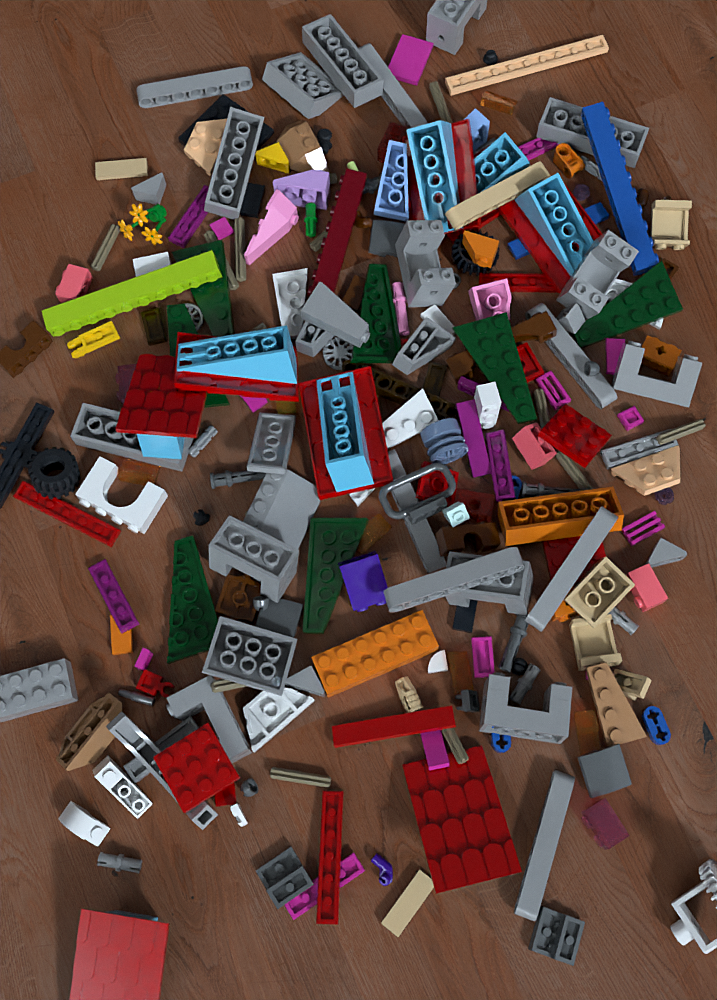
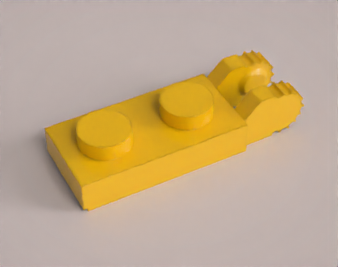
(93, 339)

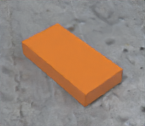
(120, 642)

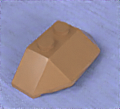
(302, 148)
(89, 734)

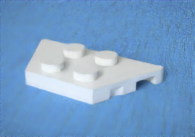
(271, 713)

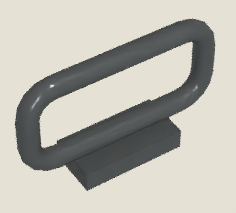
(426, 507)

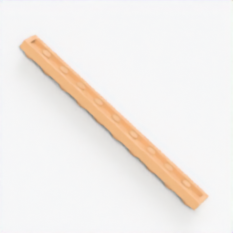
(526, 65)

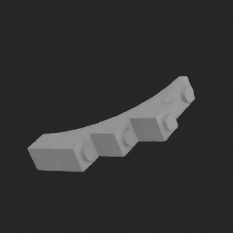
(144, 750)

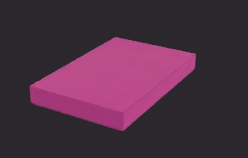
(410, 59)

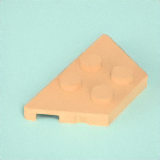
(205, 143)
(651, 472)

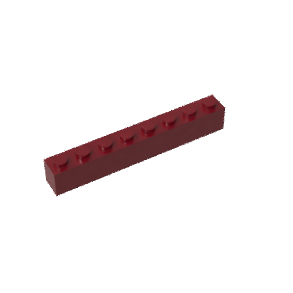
(339, 230)

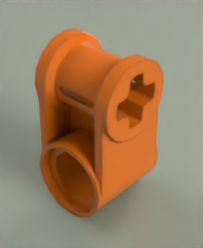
(568, 161)

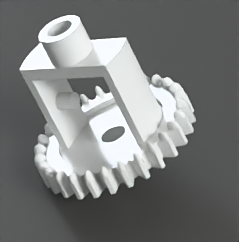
(687, 927)

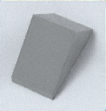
(150, 190)
(571, 318)
(665, 553)
(306, 681)

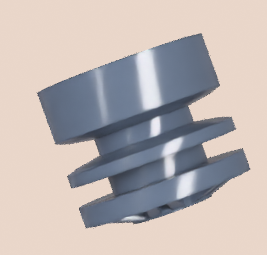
(444, 441)

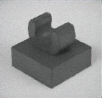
(469, 701)

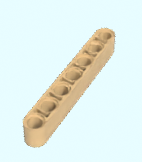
(496, 195)

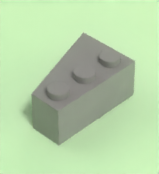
(312, 339)
(423, 346)

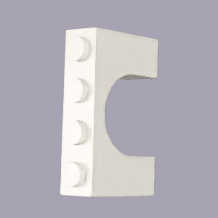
(137, 515)

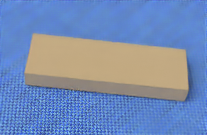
(121, 169)
(408, 903)

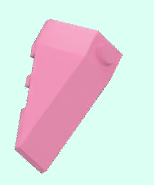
(277, 222)
(491, 299)

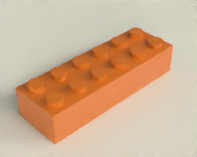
(555, 515)
(375, 653)

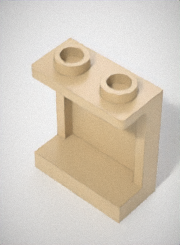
(670, 224)
(594, 644)

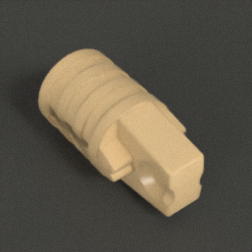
(408, 695)

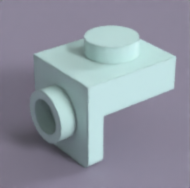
(456, 513)

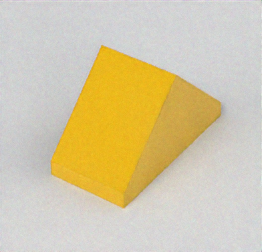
(273, 158)

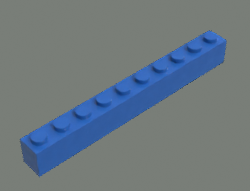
(618, 186)

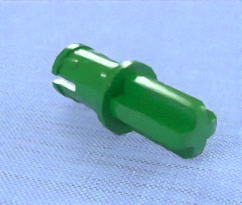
(310, 220)

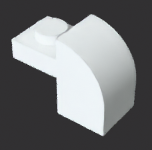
(83, 824)

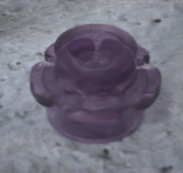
(581, 196)
(669, 496)

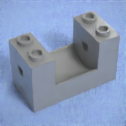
(448, 19)
(420, 265)
(597, 273)
(677, 391)
(255, 555)
(509, 590)
(199, 698)
(546, 725)

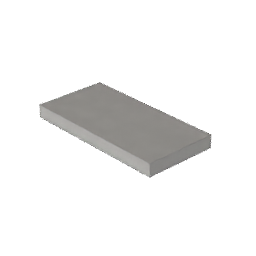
(271, 443)

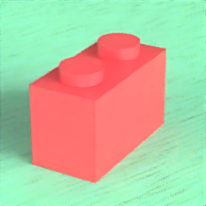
(74, 283)
(532, 447)
(647, 589)

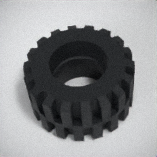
(52, 460)

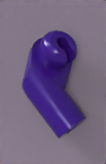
(385, 869)

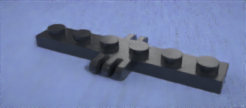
(19, 453)

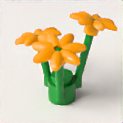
(156, 214)

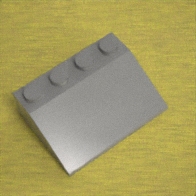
(302, 84)
(284, 507)
(250, 656)

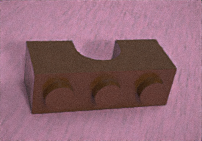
(16, 360)
(482, 535)

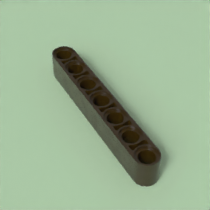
(395, 385)

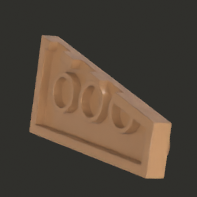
(613, 710)

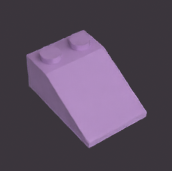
(305, 188)

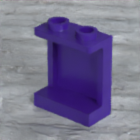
(364, 581)

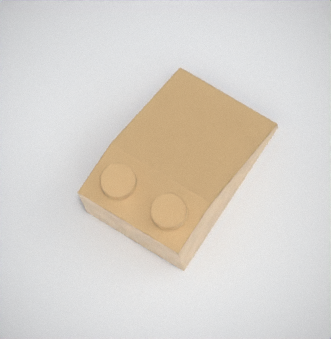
(599, 591)

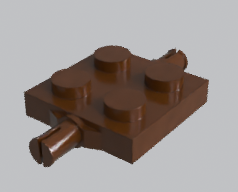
(237, 598)

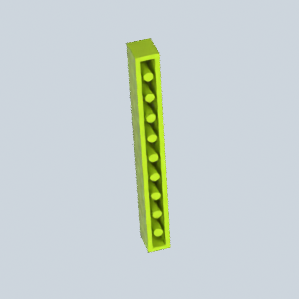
(131, 294)

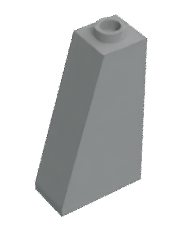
(334, 316)

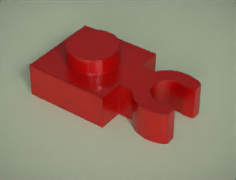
(152, 683)

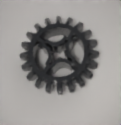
(463, 260)

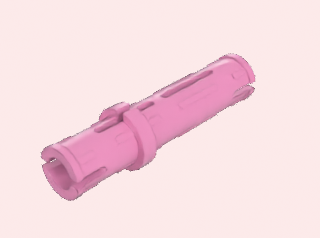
(400, 306)

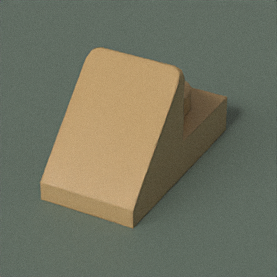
(632, 684)

